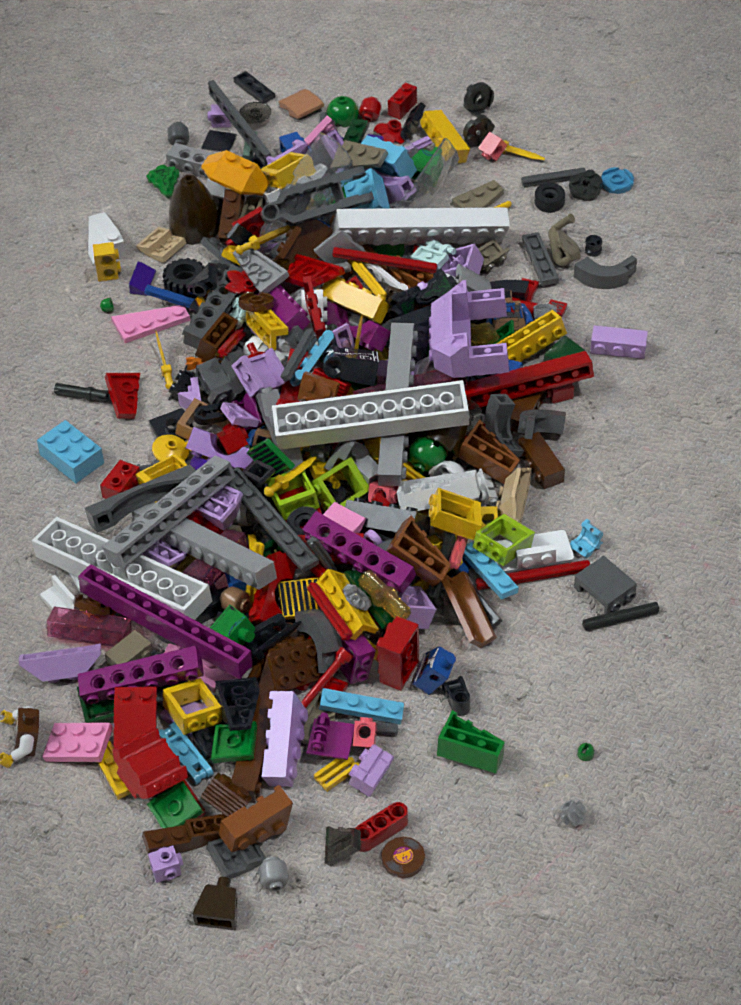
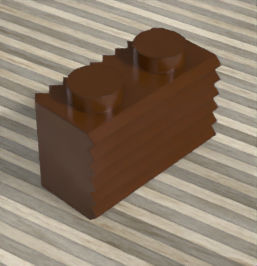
(225, 795)

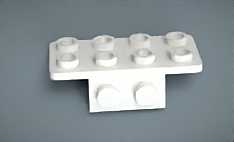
(546, 550)

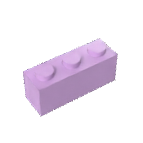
(619, 342)

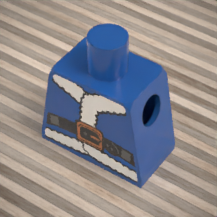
(437, 663)

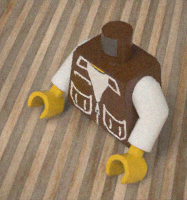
(25, 733)

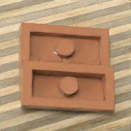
(301, 103)

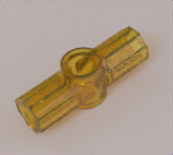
(384, 595)

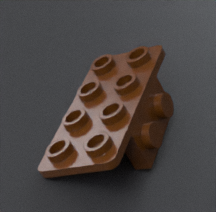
(303, 240)
(293, 663)

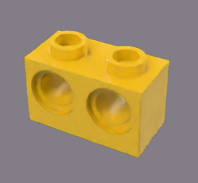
(105, 261)

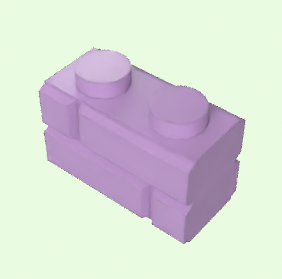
(370, 770)

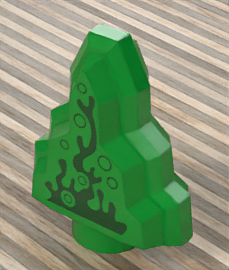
(164, 179)

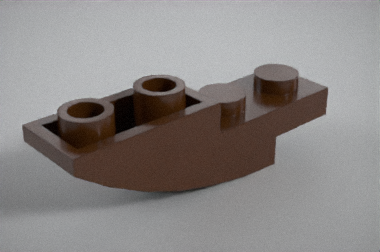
(184, 838)

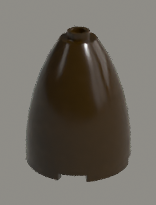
(193, 211)
(449, 438)

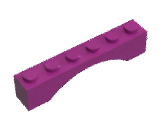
(372, 335)

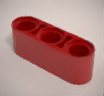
(389, 821)

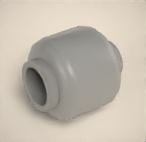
(273, 873)

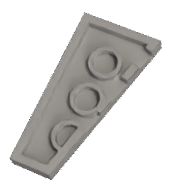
(261, 270)

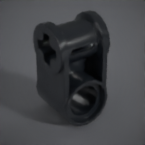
(457, 695)

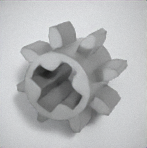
(573, 812)

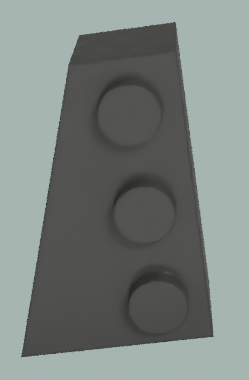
(211, 376)

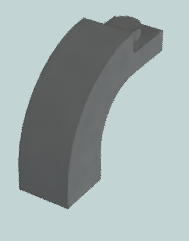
(602, 276)
(233, 389)
(498, 421)
(542, 421)
(323, 634)

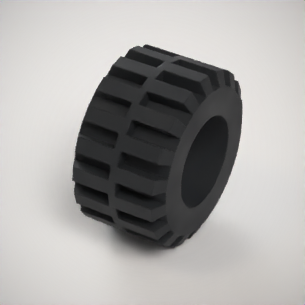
(179, 274)

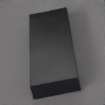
(254, 87)

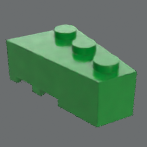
(469, 745)

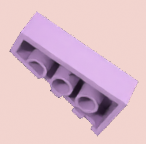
(283, 738)

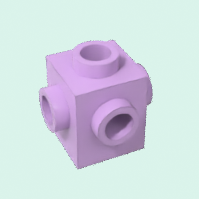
(165, 863)

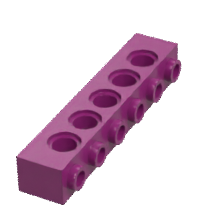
(320, 524)
(149, 667)

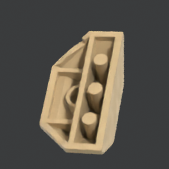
(514, 494)

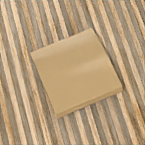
(161, 244)

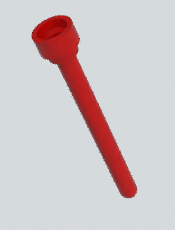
(341, 658)

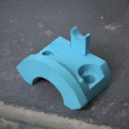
(587, 539)

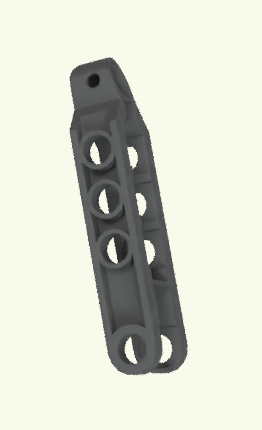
(276, 211)

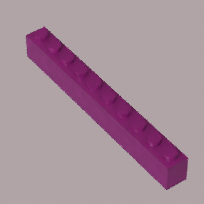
(165, 621)

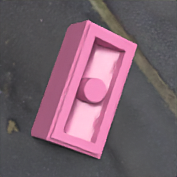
(345, 517)

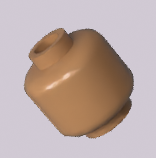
(236, 597)

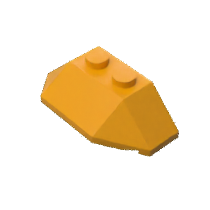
(235, 173)

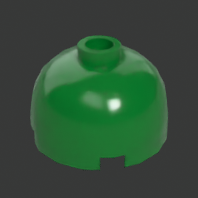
(343, 110)
(424, 454)

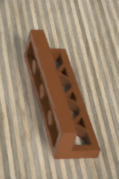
(469, 609)

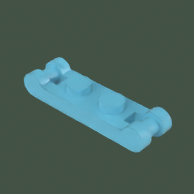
(315, 352)
(187, 753)

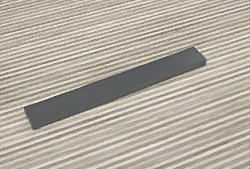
(238, 122)
(273, 523)

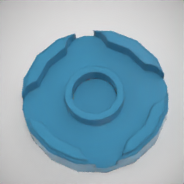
(617, 180)

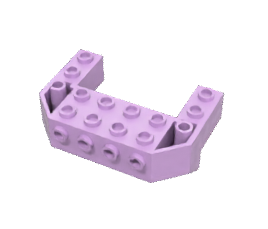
(451, 332)

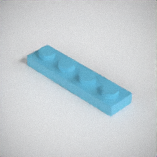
(490, 572)
(361, 706)

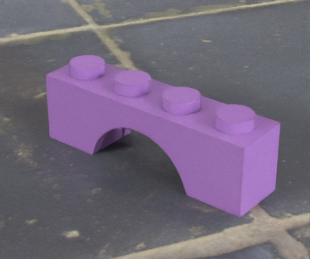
(205, 443)

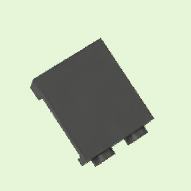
(606, 584)

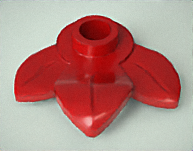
(390, 131)
(239, 283)

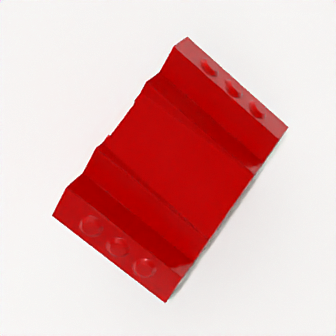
(148, 765)

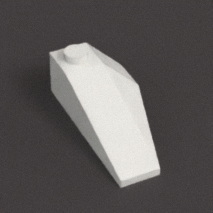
(104, 231)

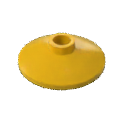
(168, 445)

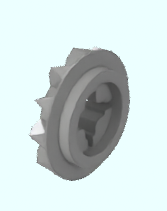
(356, 597)

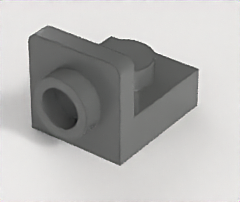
(294, 337)

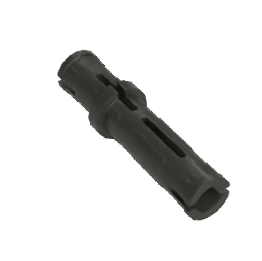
(82, 392)

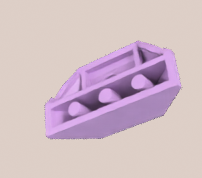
(221, 507)
(165, 554)
(61, 663)

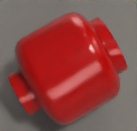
(370, 109)

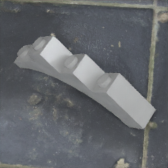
(264, 405)

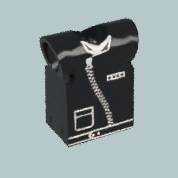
(351, 364)

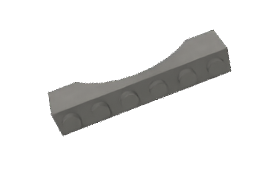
(111, 510)

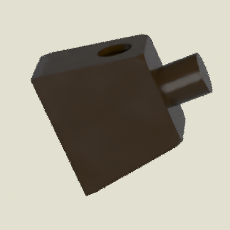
(217, 906)

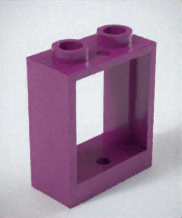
(359, 667)

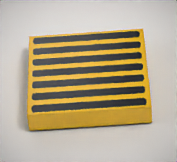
(296, 597)

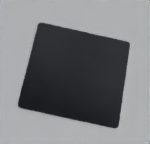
(218, 141)

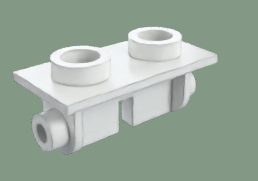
(487, 494)

